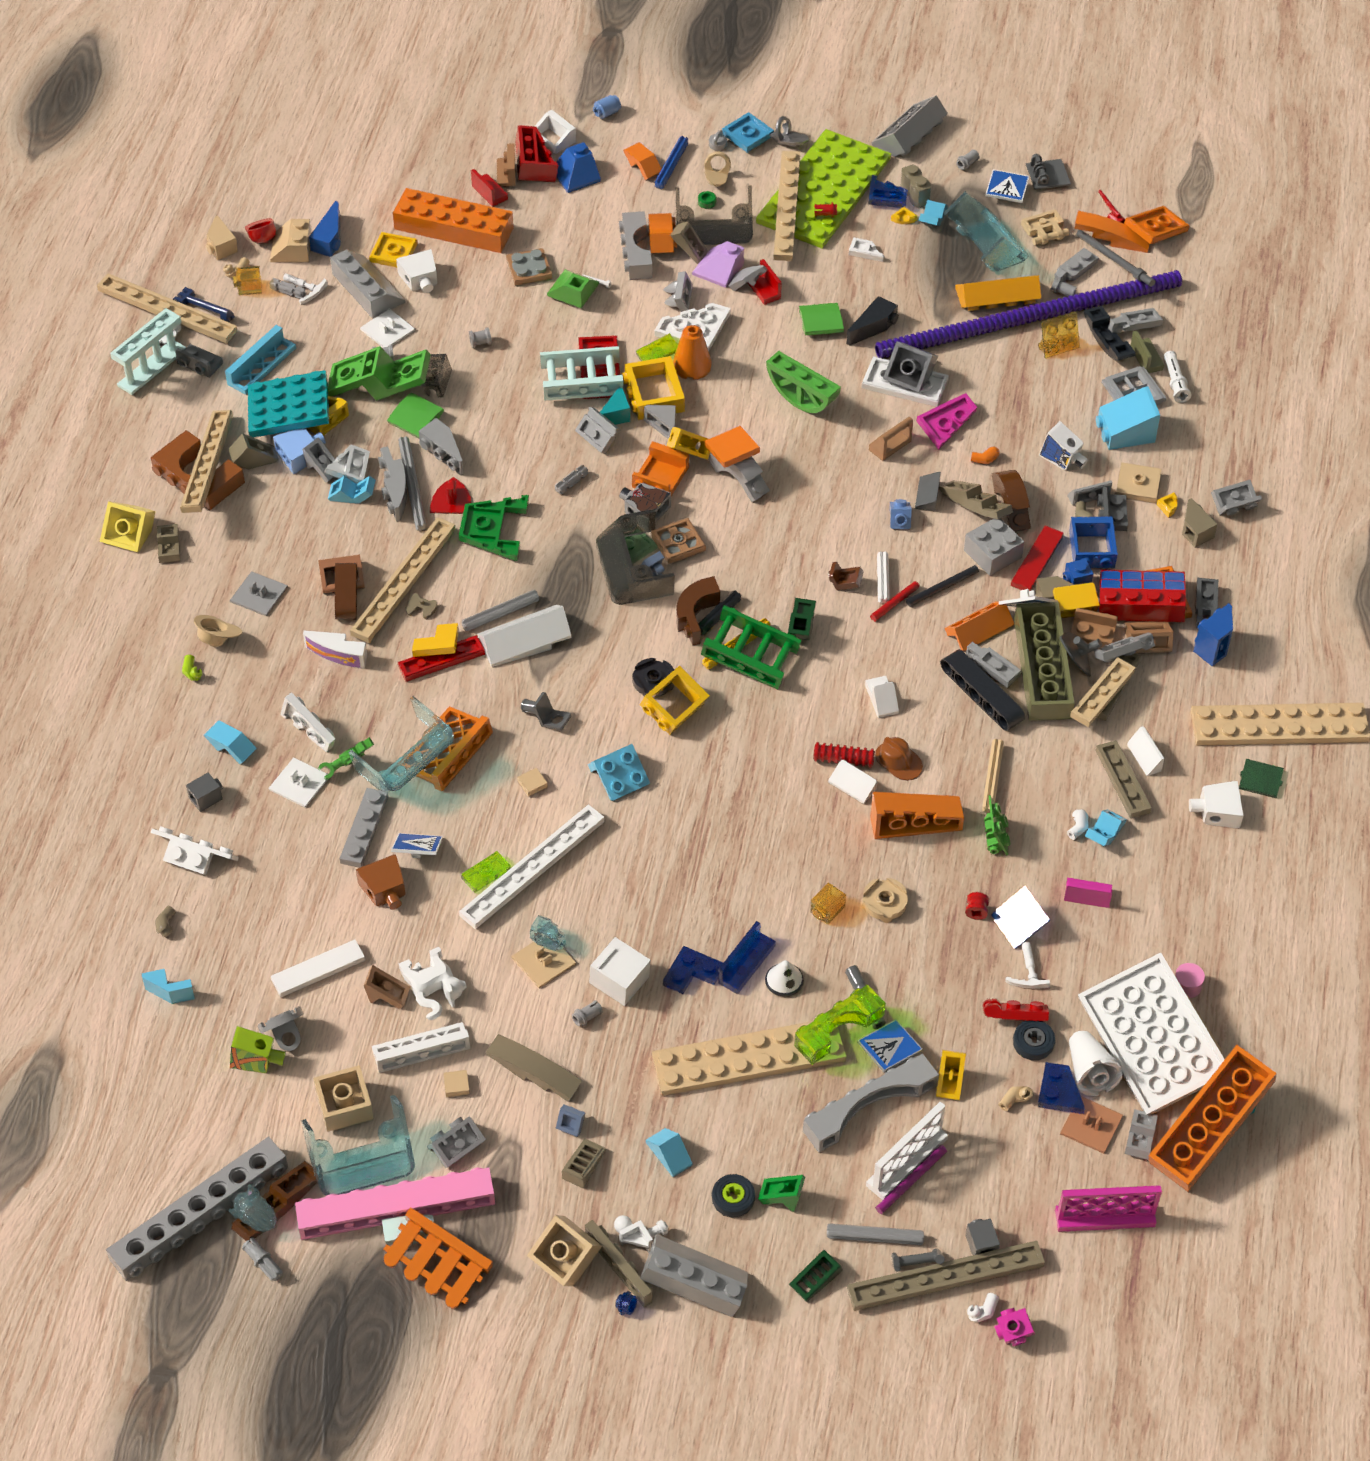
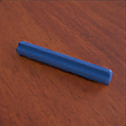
(671, 162)

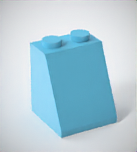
(1129, 420)

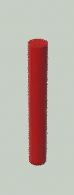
(894, 601)

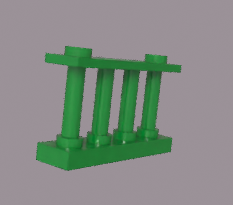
(742, 663)

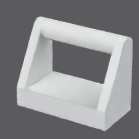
(559, 126)

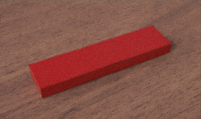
(1037, 558)
(424, 665)

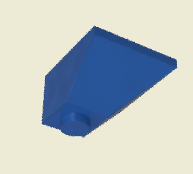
(577, 168)

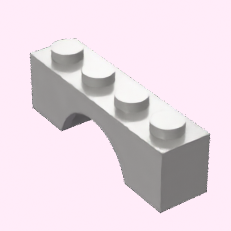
(638, 260)

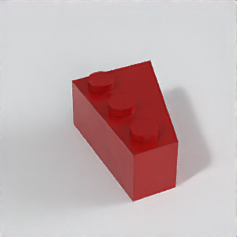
(533, 158)

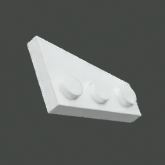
(295, 709)

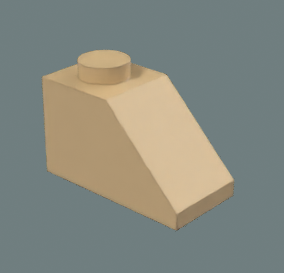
(220, 240)

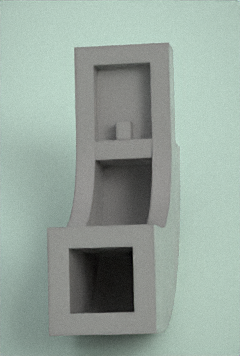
(747, 474)

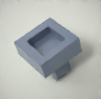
(654, 563)
(570, 1120)

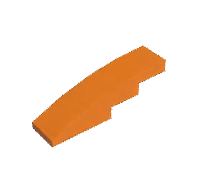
(1112, 230)

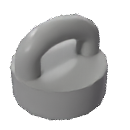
(718, 141)

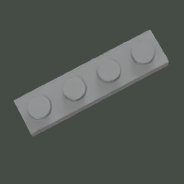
(364, 827)

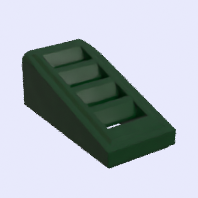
(816, 1263)

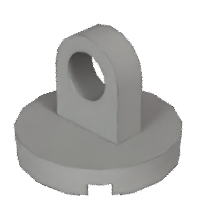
(282, 1024)

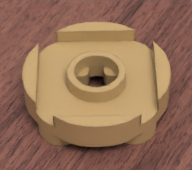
(885, 910)

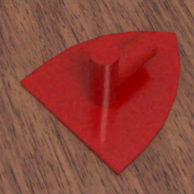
(450, 498)

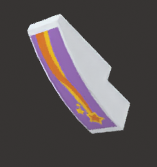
(336, 648)

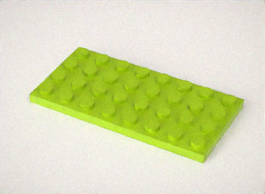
(831, 171)

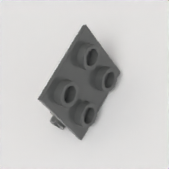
(1047, 173)

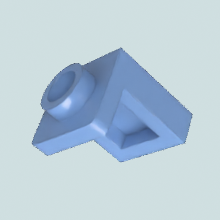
(900, 514)

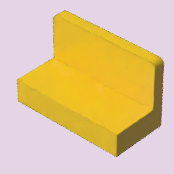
(1076, 596)

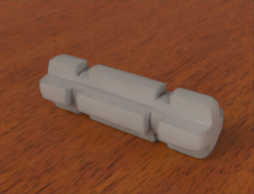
(287, 288)
(571, 479)

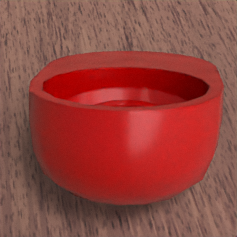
(261, 230)

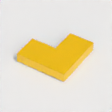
(443, 642)

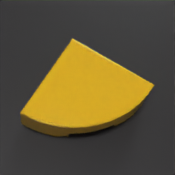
(904, 216)
(1168, 504)

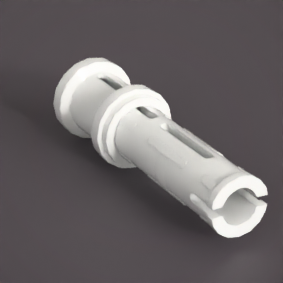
(1176, 376)

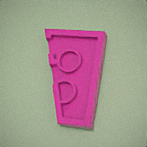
(946, 419)

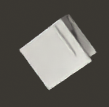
(619, 971)

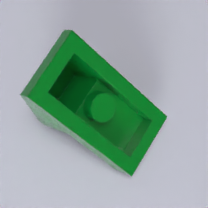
(782, 1190)

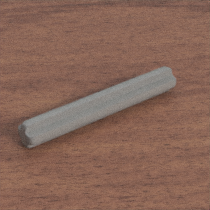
(500, 610)
(875, 1234)

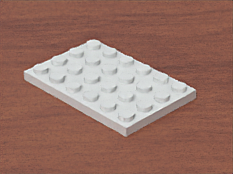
(1153, 1033)

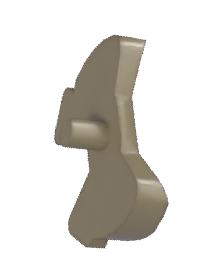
(415, 602)

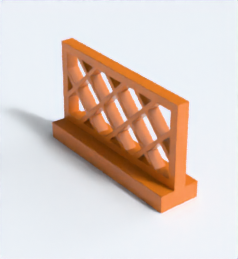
(460, 752)

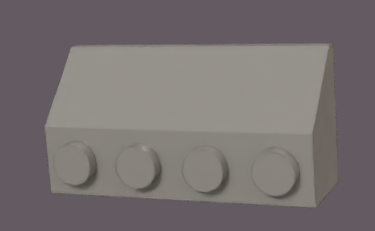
(911, 127)
(365, 283)
(695, 1276)

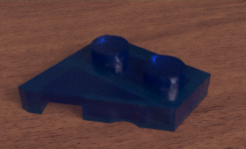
(886, 194)
(1059, 1089)

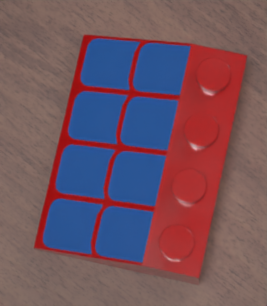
(1143, 595)

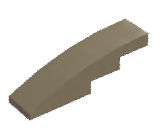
(972, 498)
(534, 1066)

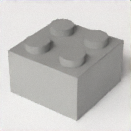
(993, 546)

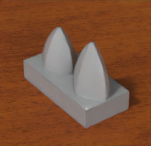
(681, 292)

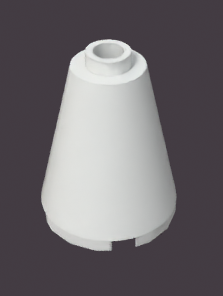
(1093, 1065)

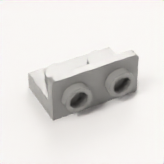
(457, 1141)

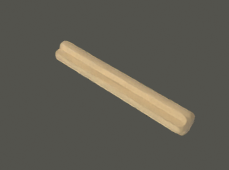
(993, 773)

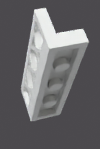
(420, 1047)

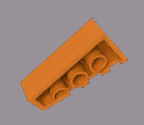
(914, 814)

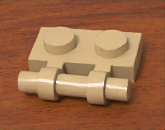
(1043, 223)

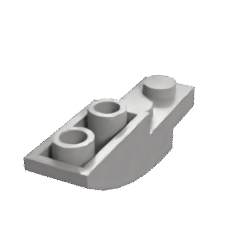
(394, 483)

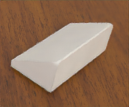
(1146, 752)
(853, 781)

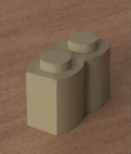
(916, 184)

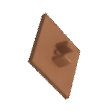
(1093, 1127)

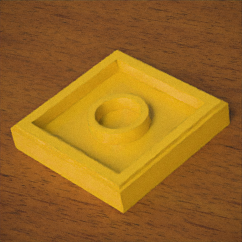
(391, 247)

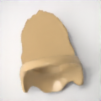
(716, 177)

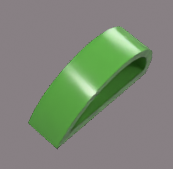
(801, 384)

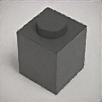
(204, 791)
(981, 1236)

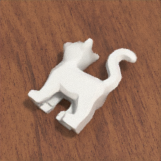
(430, 980)

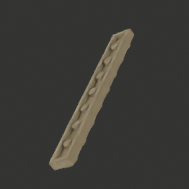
(945, 1275)

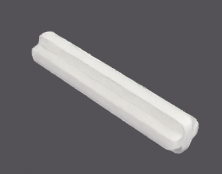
(883, 577)

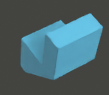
(933, 213)
(347, 491)
(231, 739)
(1106, 827)
(157, 983)

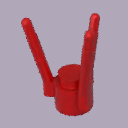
(1115, 215)

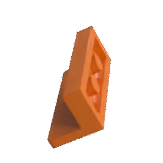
(981, 625)

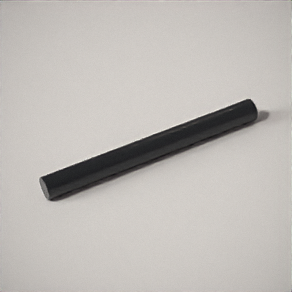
(942, 585)

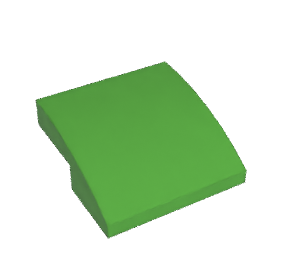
(821, 319)
(414, 414)

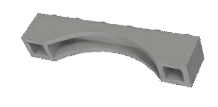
(910, 1079)

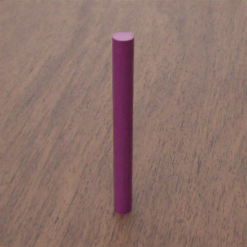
(911, 1179)

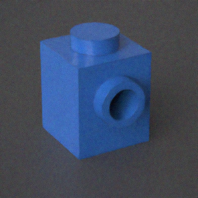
(1078, 572)

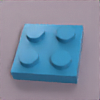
(747, 132)

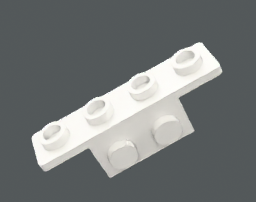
(189, 854)

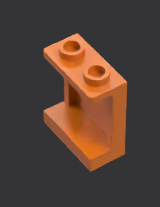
(662, 468)

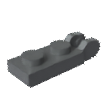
(1206, 598)

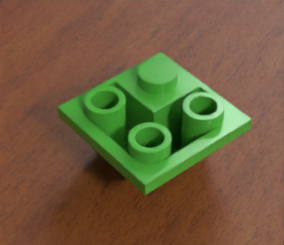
(573, 288)

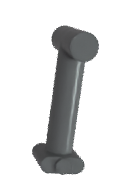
(934, 1256)

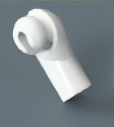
(1081, 826)
(983, 1312)

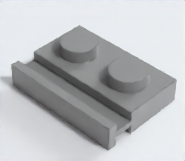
(597, 430)

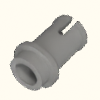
(965, 161)
(1063, 288)
(587, 1013)

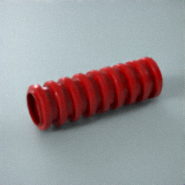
(838, 753)

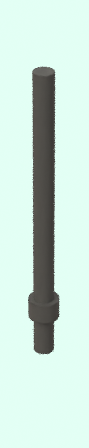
(1138, 273)

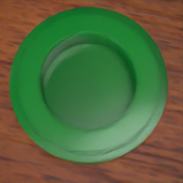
(707, 200)

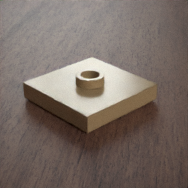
(1138, 482)

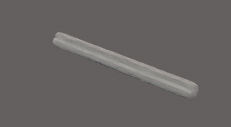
(412, 483)

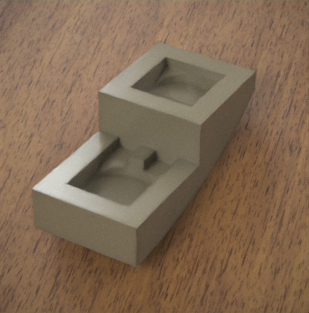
(168, 543)

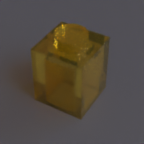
(248, 280)
(828, 903)

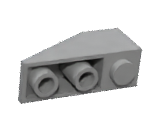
(439, 441)

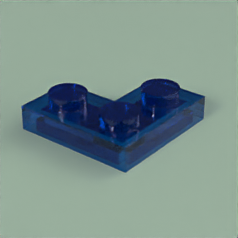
(689, 965)

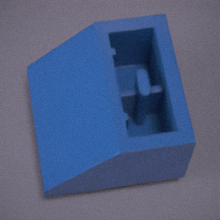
(1214, 635)

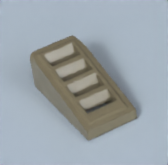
(685, 236)
(575, 1177)

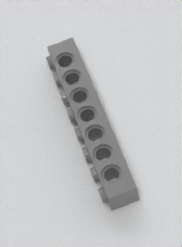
(183, 1210)

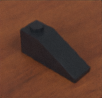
(874, 320)

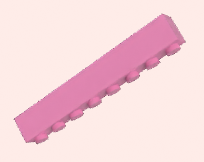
(369, 1207)

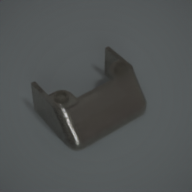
(715, 232)
(625, 581)

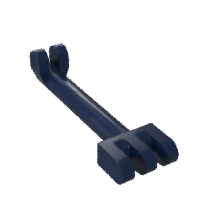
(188, 296)

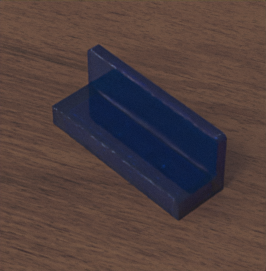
(745, 959)

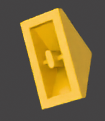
(951, 1074)

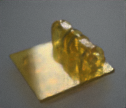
(1059, 335)

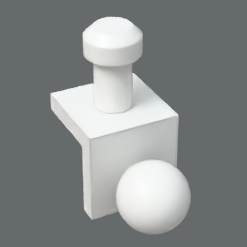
(637, 1233)

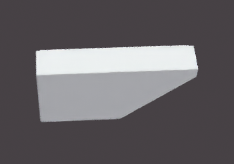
(865, 249)

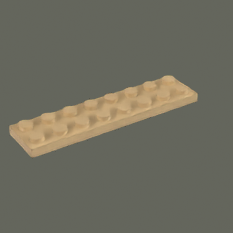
(1280, 724)
(736, 1059)

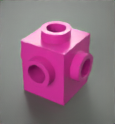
(1023, 1330)

